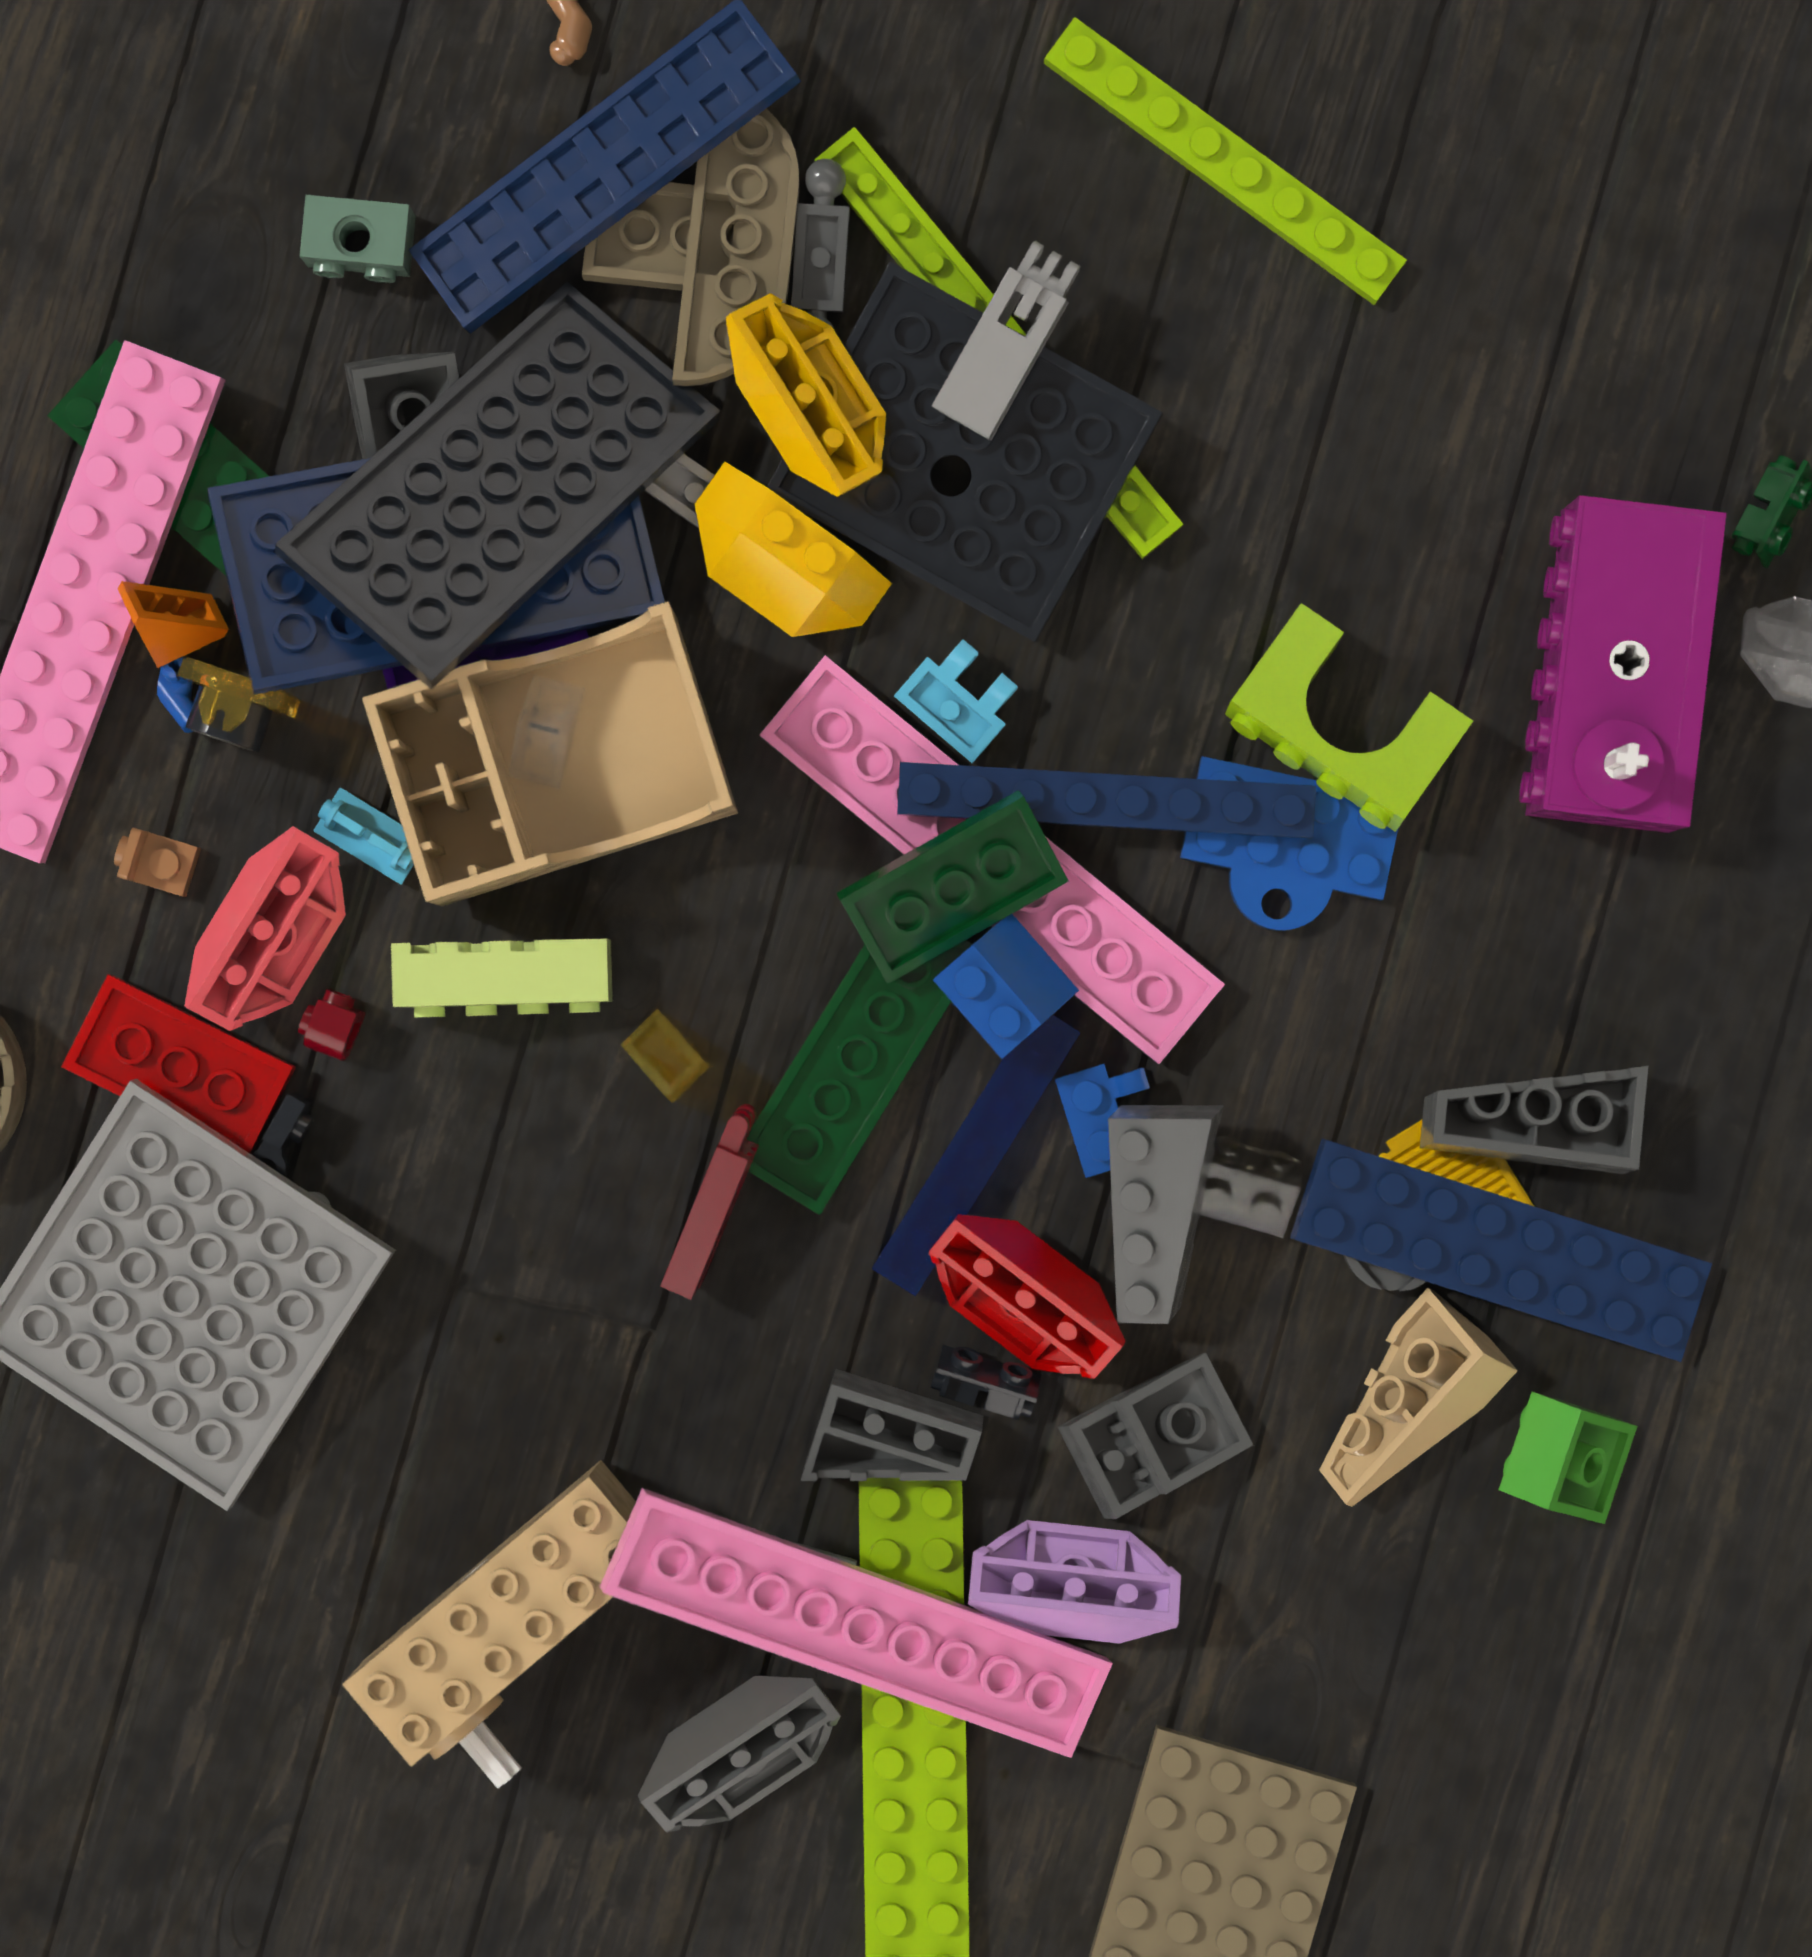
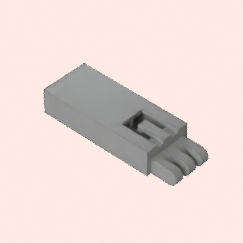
(999, 358)

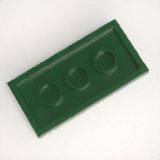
(953, 886)

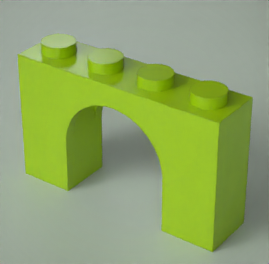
(1379, 782)

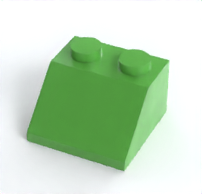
(1567, 1458)

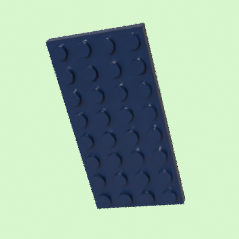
(302, 639)

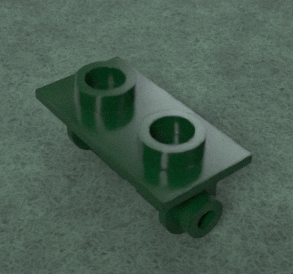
(1770, 529)

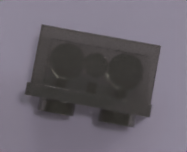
(1252, 1186)

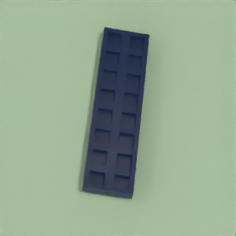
(604, 165)
(1500, 1250)

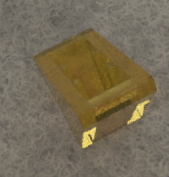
(666, 1056)

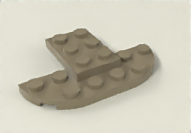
(711, 240)

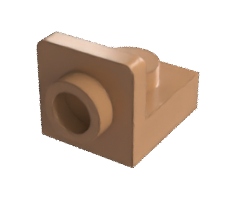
(156, 861)

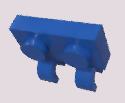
(1088, 1103)

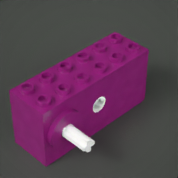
(1636, 589)

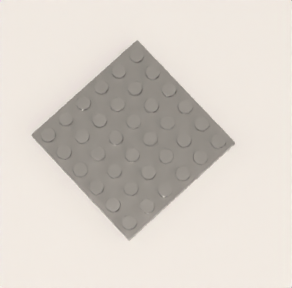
(183, 1294)

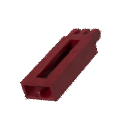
(713, 1205)

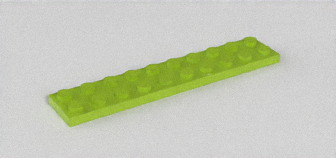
(911, 1751)

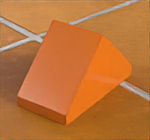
(172, 619)

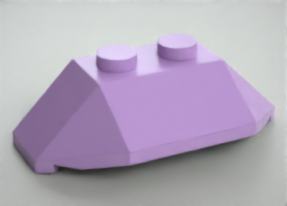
(1075, 1583)

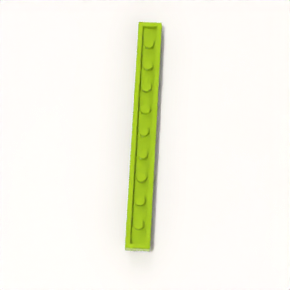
(927, 253)

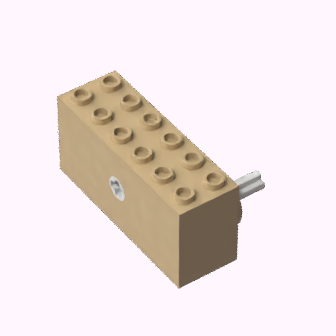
(453, 1658)

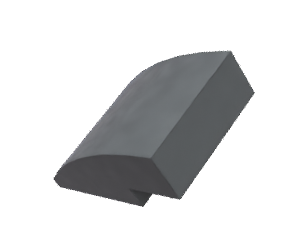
(1155, 1436)

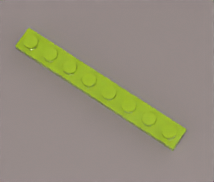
(1224, 161)

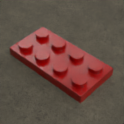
(181, 1058)

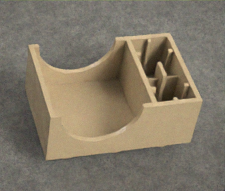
(633, 772)

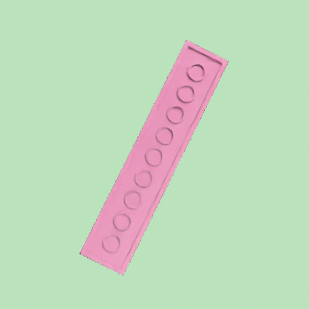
(75, 615)
(1100, 942)
(854, 1623)

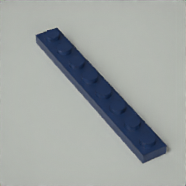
(1112, 799)

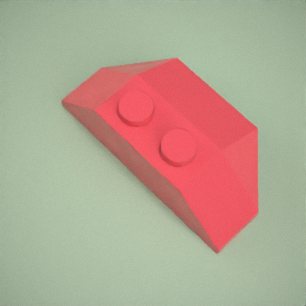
(267, 932)

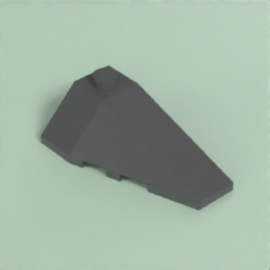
(393, 392)

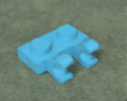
(950, 709)

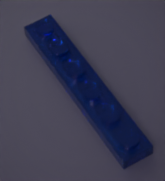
(974, 1152)

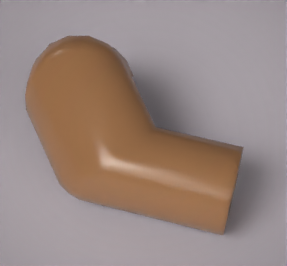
(573, 32)

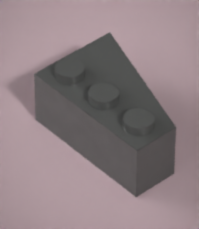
(890, 1434)

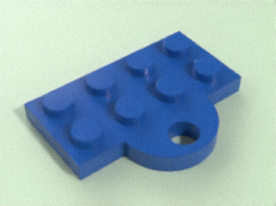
(1341, 856)

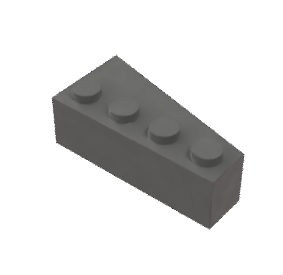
(1557, 1121)
(1157, 1197)

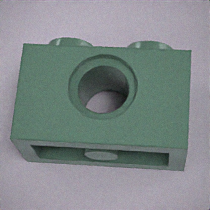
(331, 221)

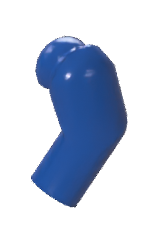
(175, 693)

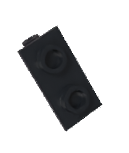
(1009, 1385)

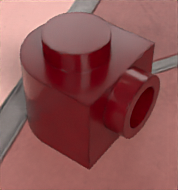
(332, 1025)

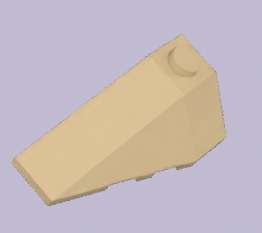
(1425, 1388)

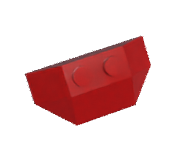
(1026, 1296)

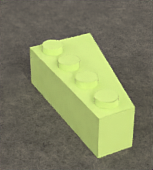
(502, 975)

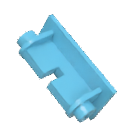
(366, 834)

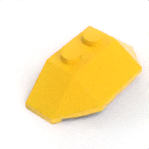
(807, 394)
(782, 559)

